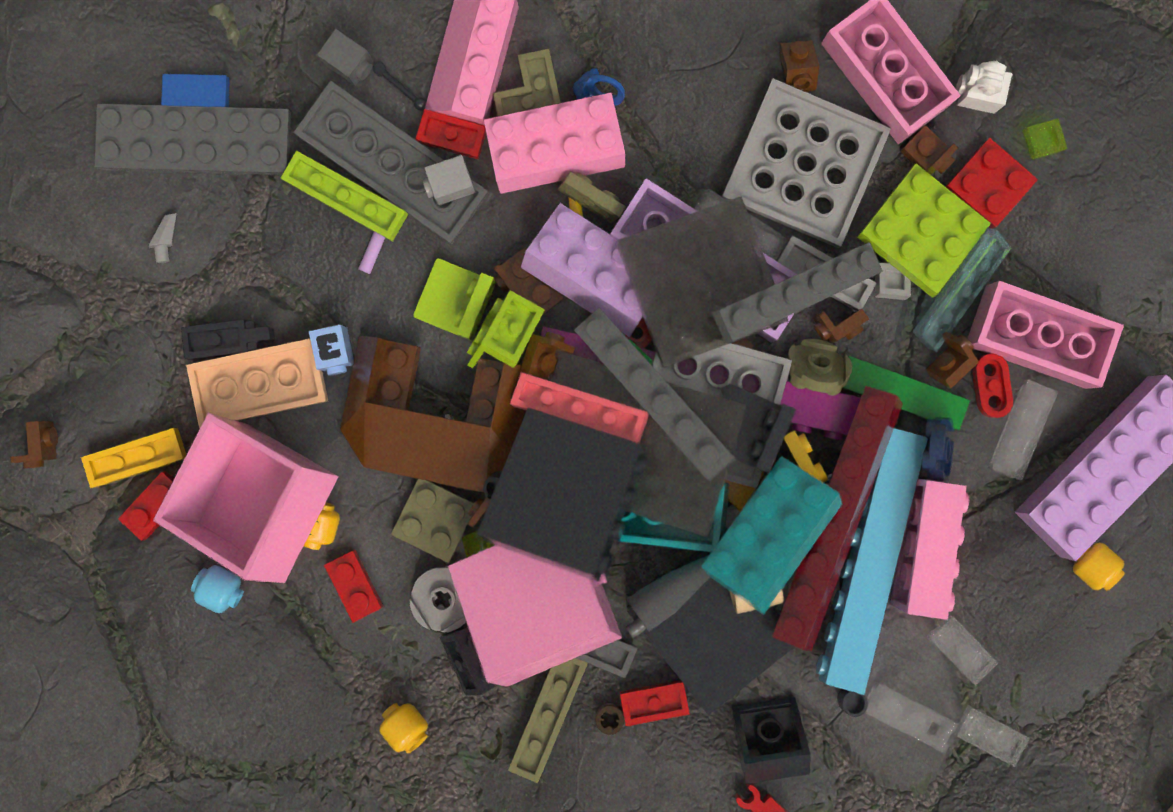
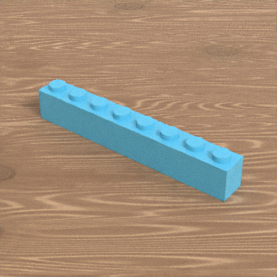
(871, 567)

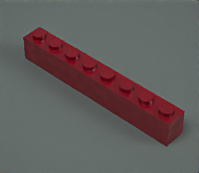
(853, 481)

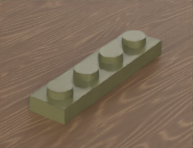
(547, 719)

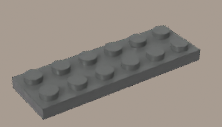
(192, 139)
(383, 160)

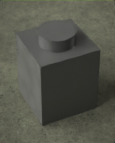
(346, 58)

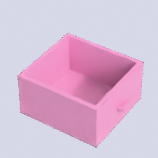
(245, 499)
(529, 613)

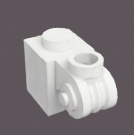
(984, 87)

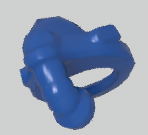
(586, 87)

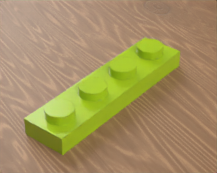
(344, 196)

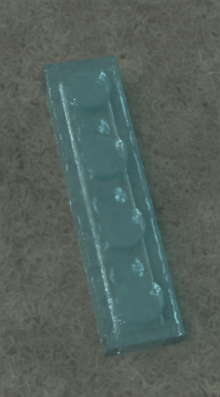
(962, 289)

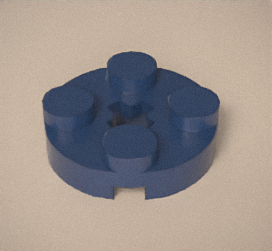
(940, 454)

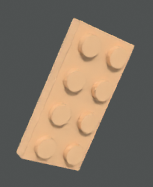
(257, 382)

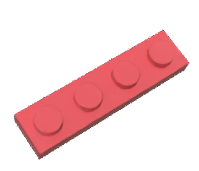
(579, 407)

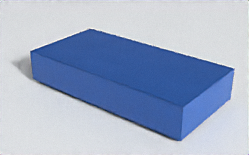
(195, 90)

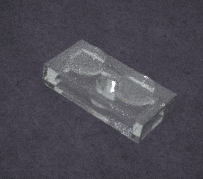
(962, 650)
(991, 735)

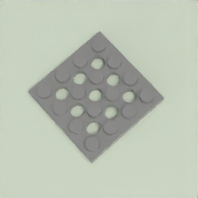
(838, 125)
(738, 362)

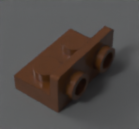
(521, 282)

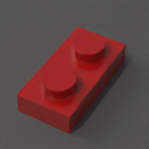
(451, 134)
(142, 511)
(353, 586)
(654, 703)

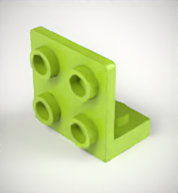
(454, 299)
(506, 330)

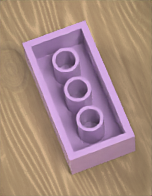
(584, 267)

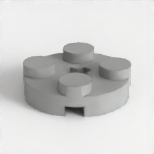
(423, 601)

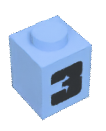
(332, 349)

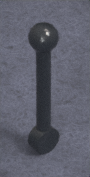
(380, 70)

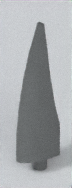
(665, 596)

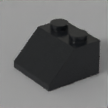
(771, 740)

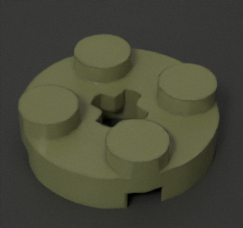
(827, 378)

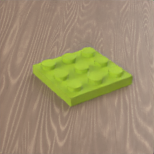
(924, 230)

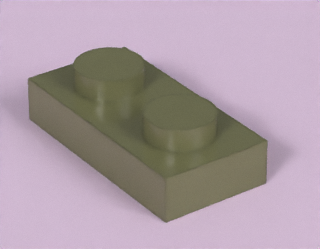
(600, 202)

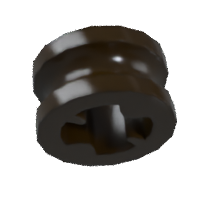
(608, 728)

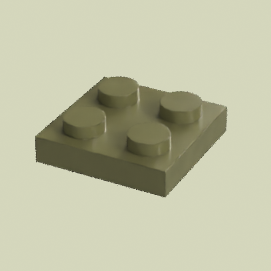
(433, 519)

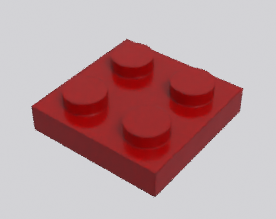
(991, 182)

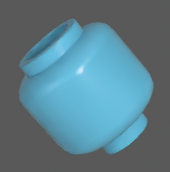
(217, 589)

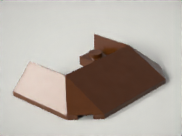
(421, 444)

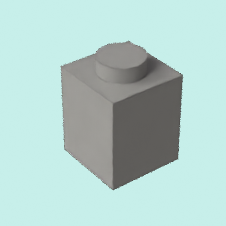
(448, 180)

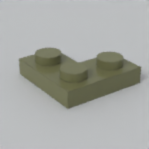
(539, 85)

